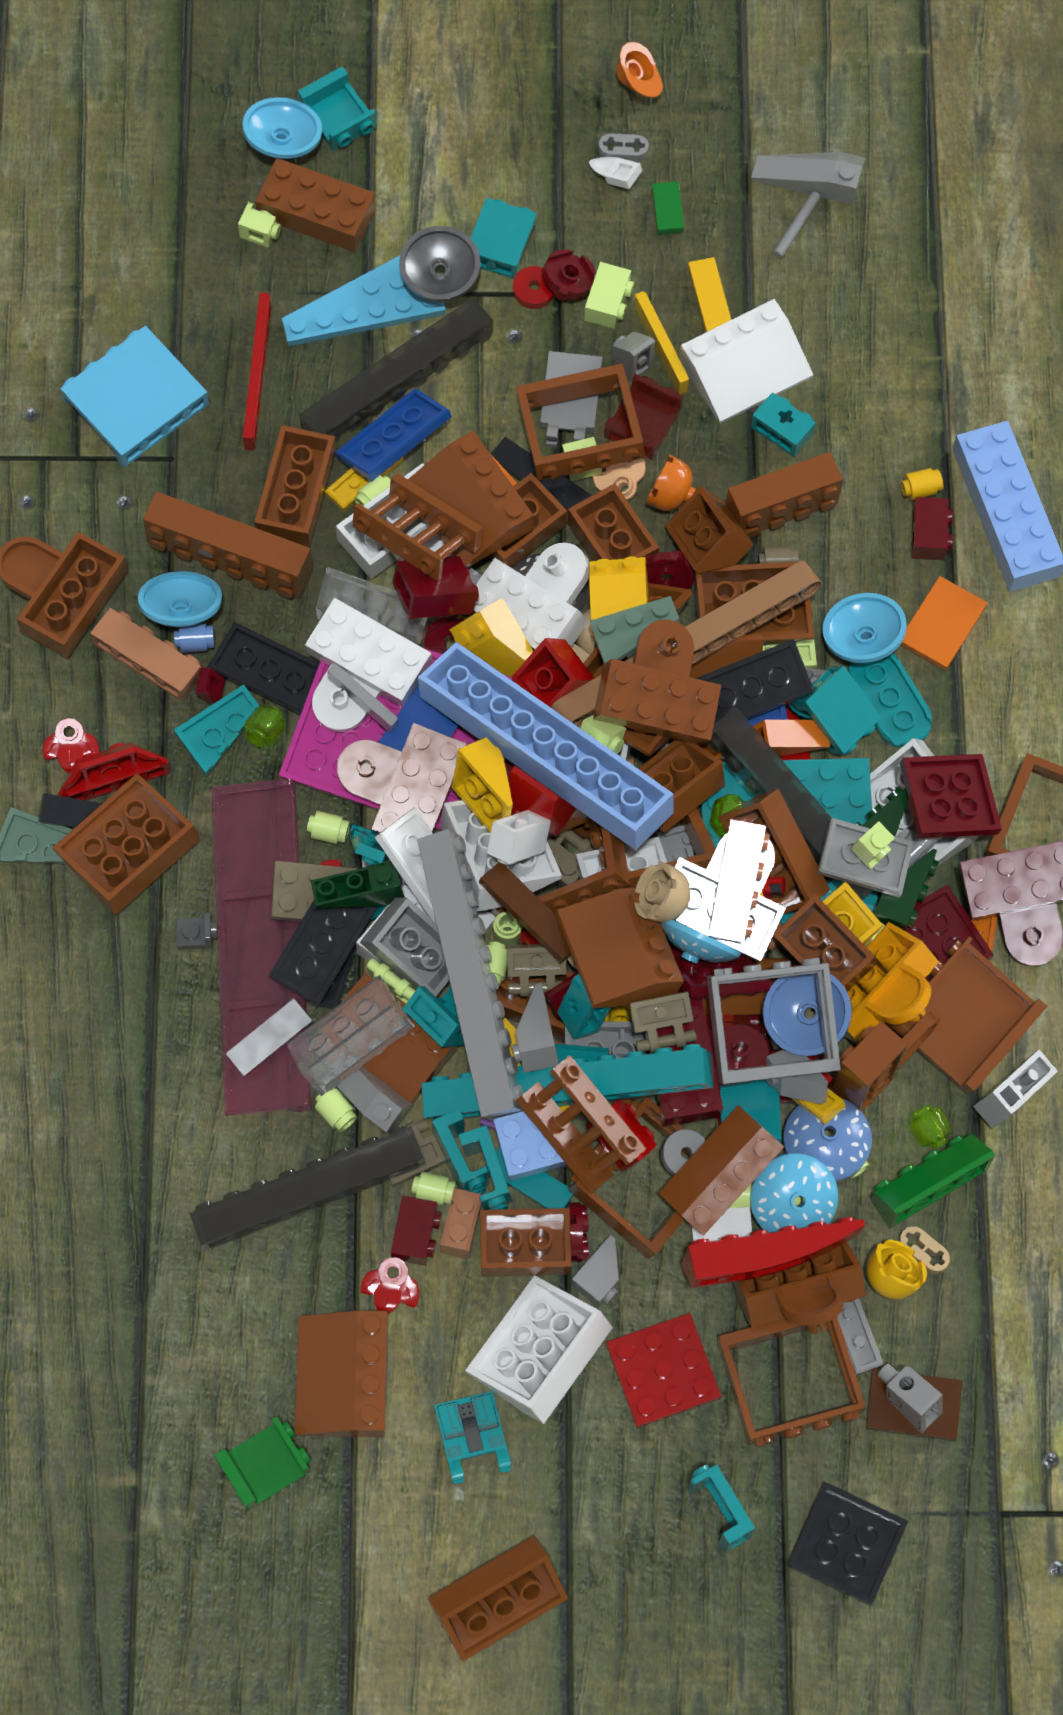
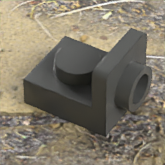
(196, 932)

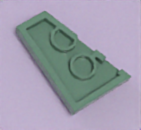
(28, 840)

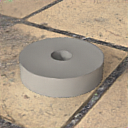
(673, 1145)

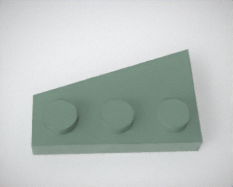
(618, 632)

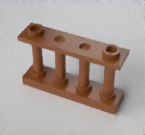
(427, 508)
(565, 1137)

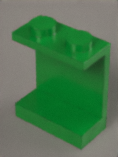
(264, 1464)

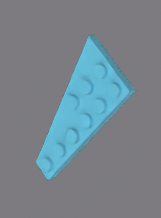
(361, 305)

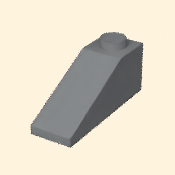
(535, 1035)
(1015, 1089)
(375, 1099)

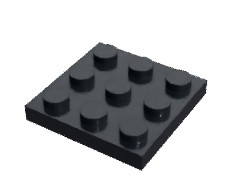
(847, 1544)

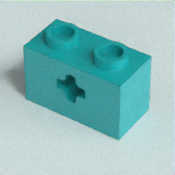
(783, 424)
(578, 1013)

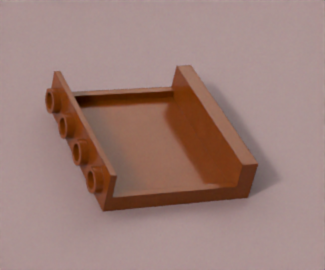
(978, 1016)

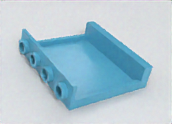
(135, 395)

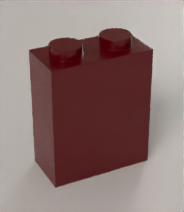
(427, 597)

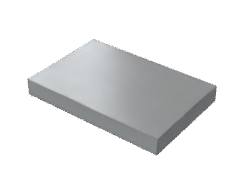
(844, 865)

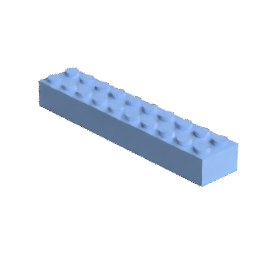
(546, 745)

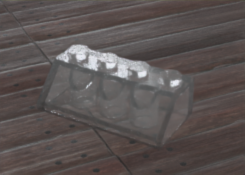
(373, 601)
(350, 1035)

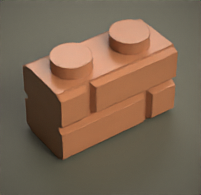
(461, 1224)

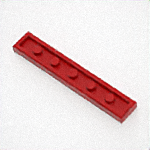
(257, 371)

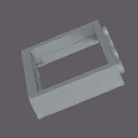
(780, 969)

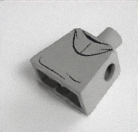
(912, 1396)

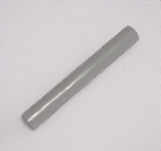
(796, 225)

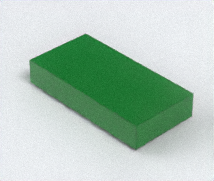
(668, 208)

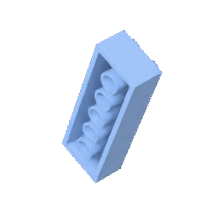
(1008, 506)

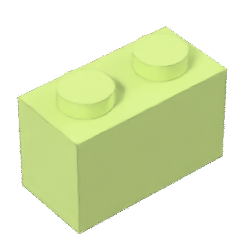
(608, 295)

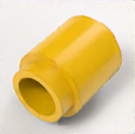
(922, 483)

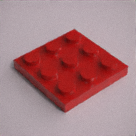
(663, 1370)

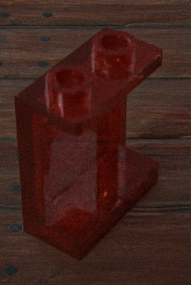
(655, 410)

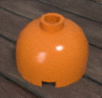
(671, 485)

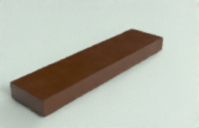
(526, 909)

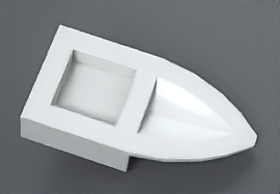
(617, 170)

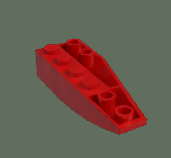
(763, 1252)

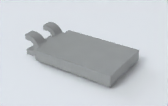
(574, 414)

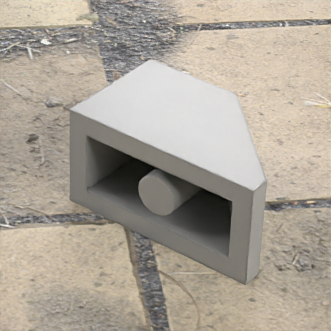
(635, 353)
(802, 1087)
(599, 1275)

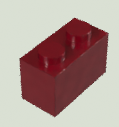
(930, 528)
(415, 1230)

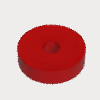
(525, 295)

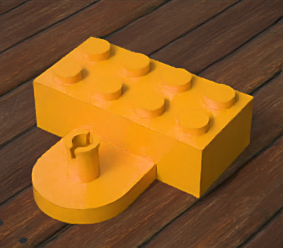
(895, 986)

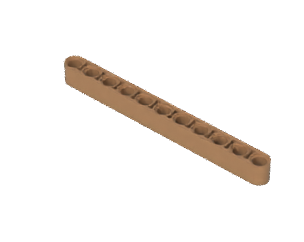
(717, 628)

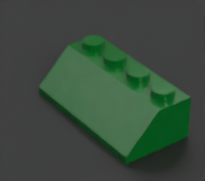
(932, 1179)

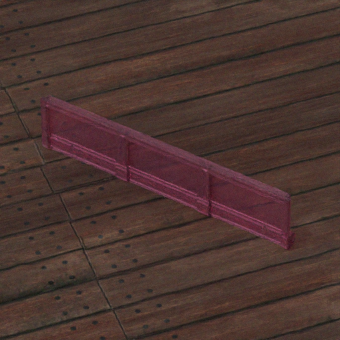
(250, 832)

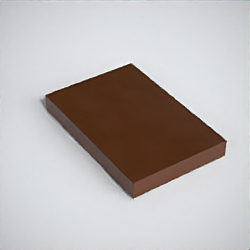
(886, 1418)

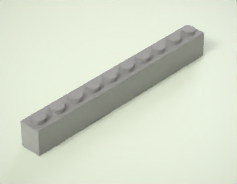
(470, 974)

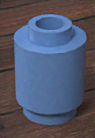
(194, 638)

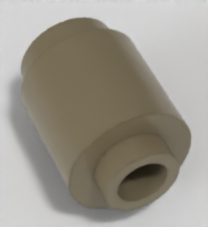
(778, 555)

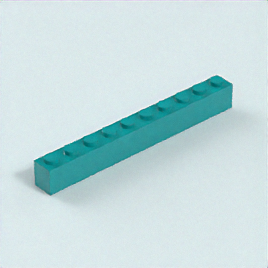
(614, 1077)

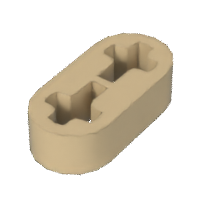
(929, 1245)

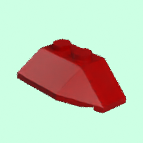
(109, 770)

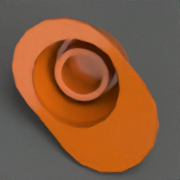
(638, 70)

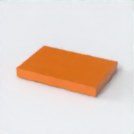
(943, 623)

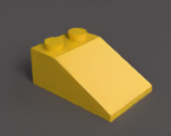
(617, 585)
(494, 638)
(483, 781)
(853, 913)

